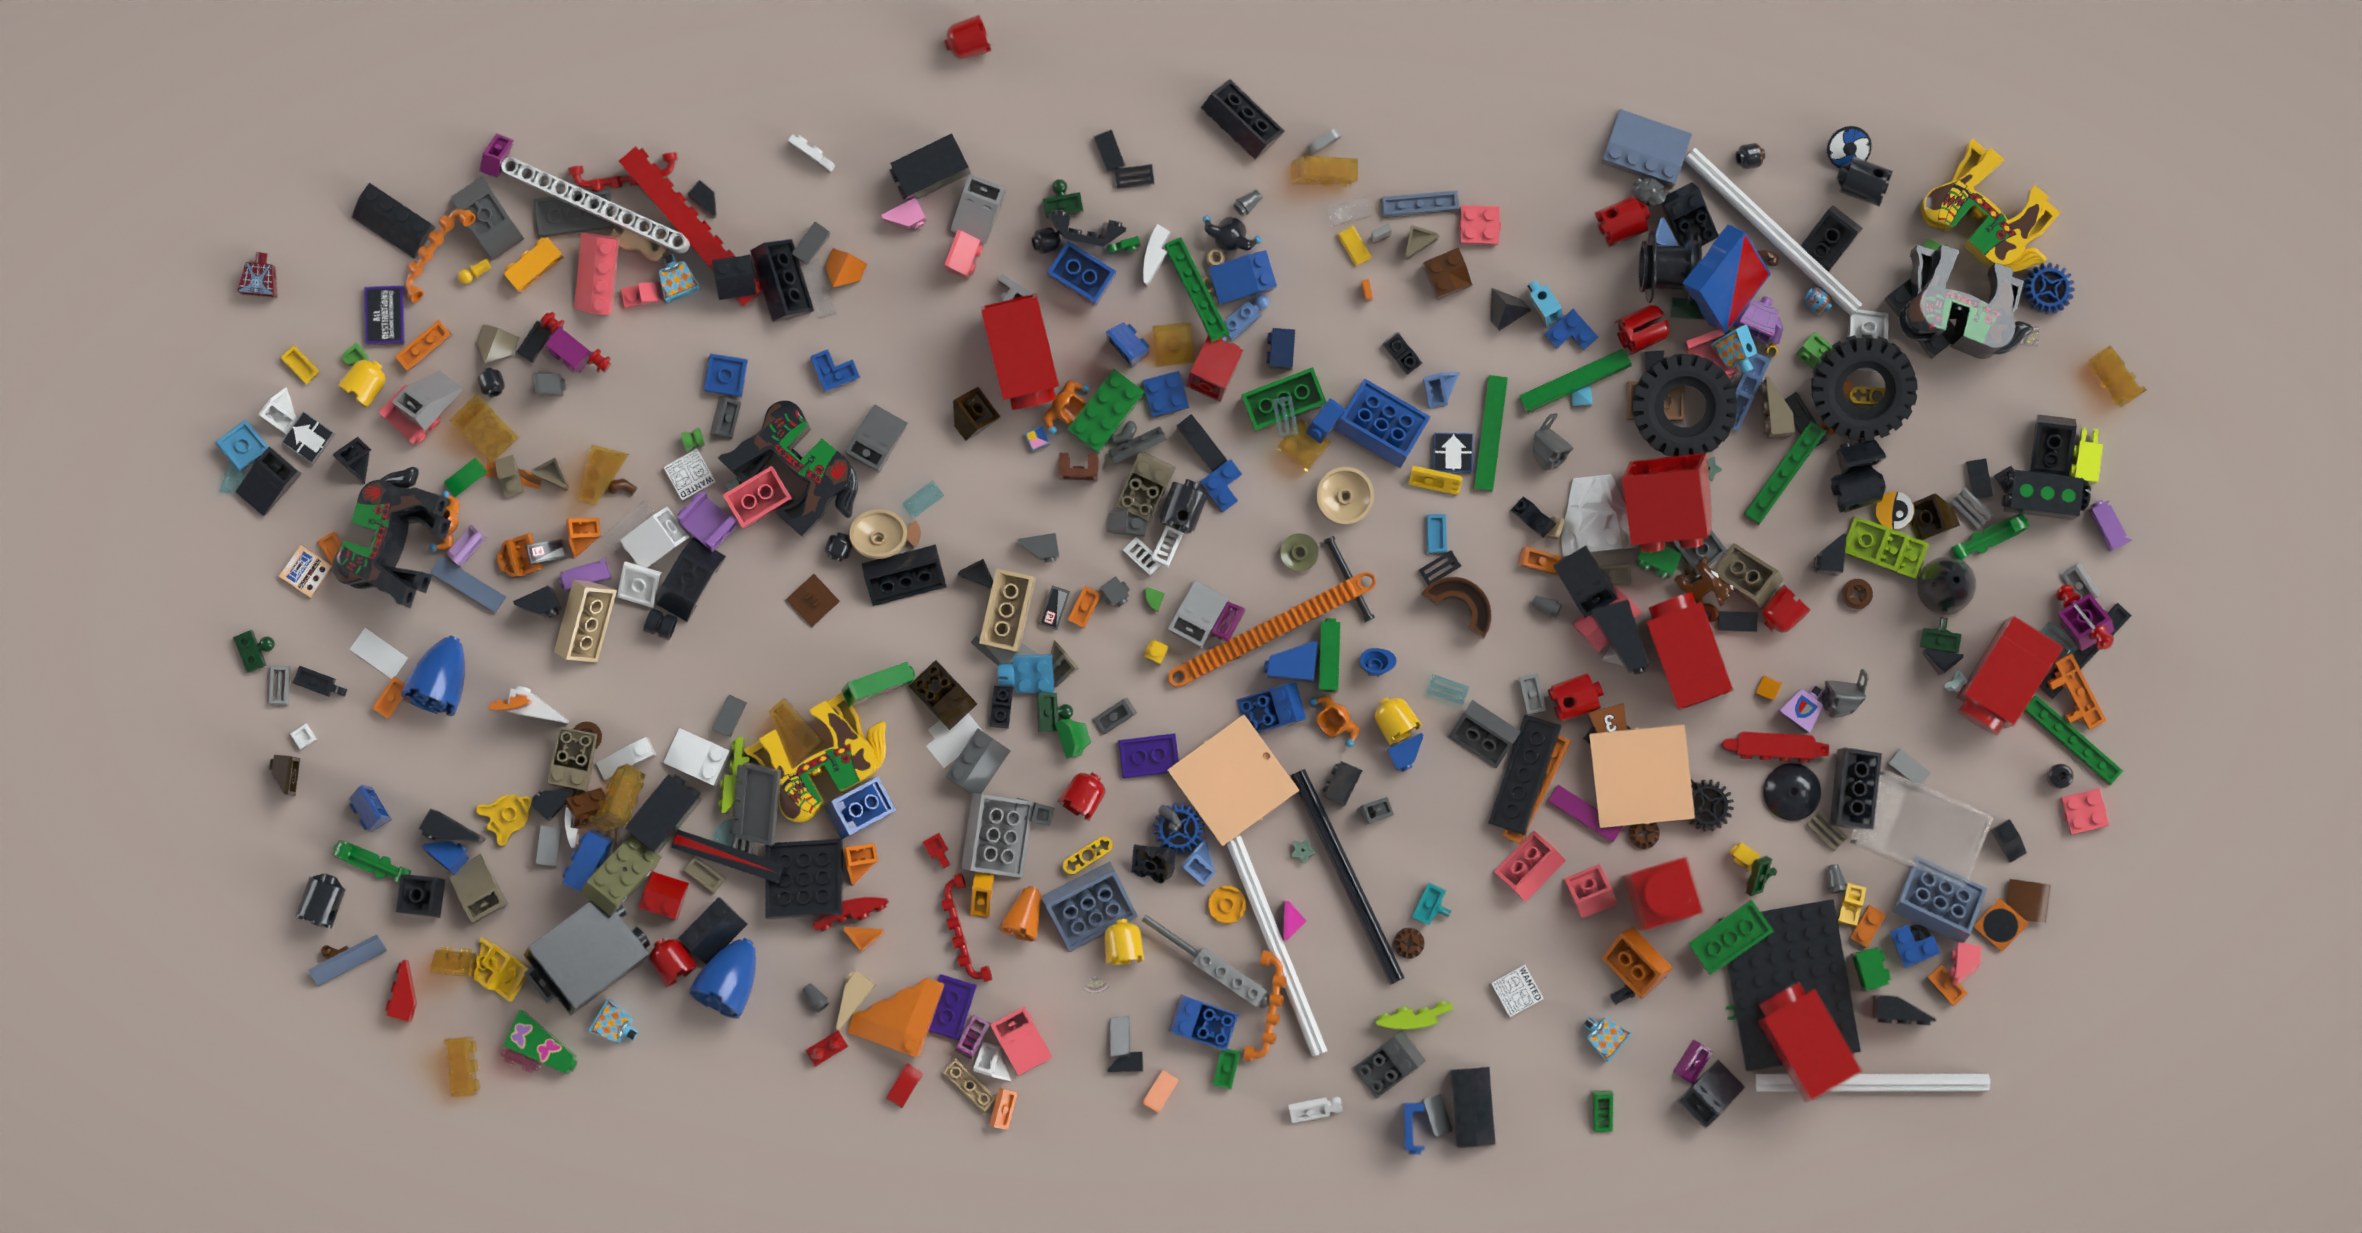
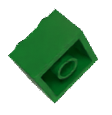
(1662, 562)
(1871, 968)

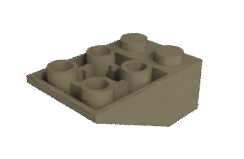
(1778, 415)
(1145, 486)
(572, 760)
(477, 889)

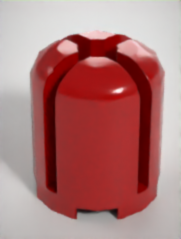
(1646, 337)

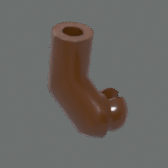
(1770, 256)
(621, 484)
(329, 952)

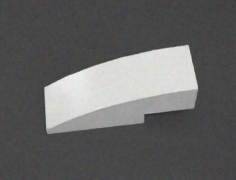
(1154, 253)

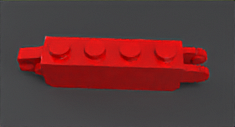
(1776, 745)

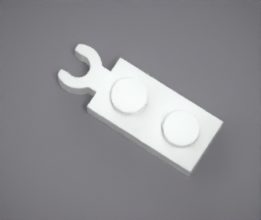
(814, 153)
(1314, 1109)

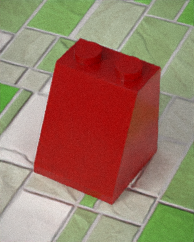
(1214, 368)

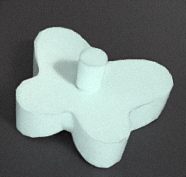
(1957, 683)

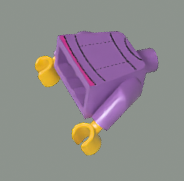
(1762, 322)

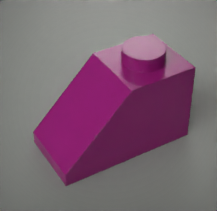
(495, 154)

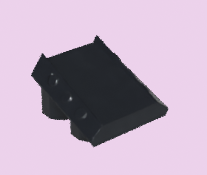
(1153, 862)

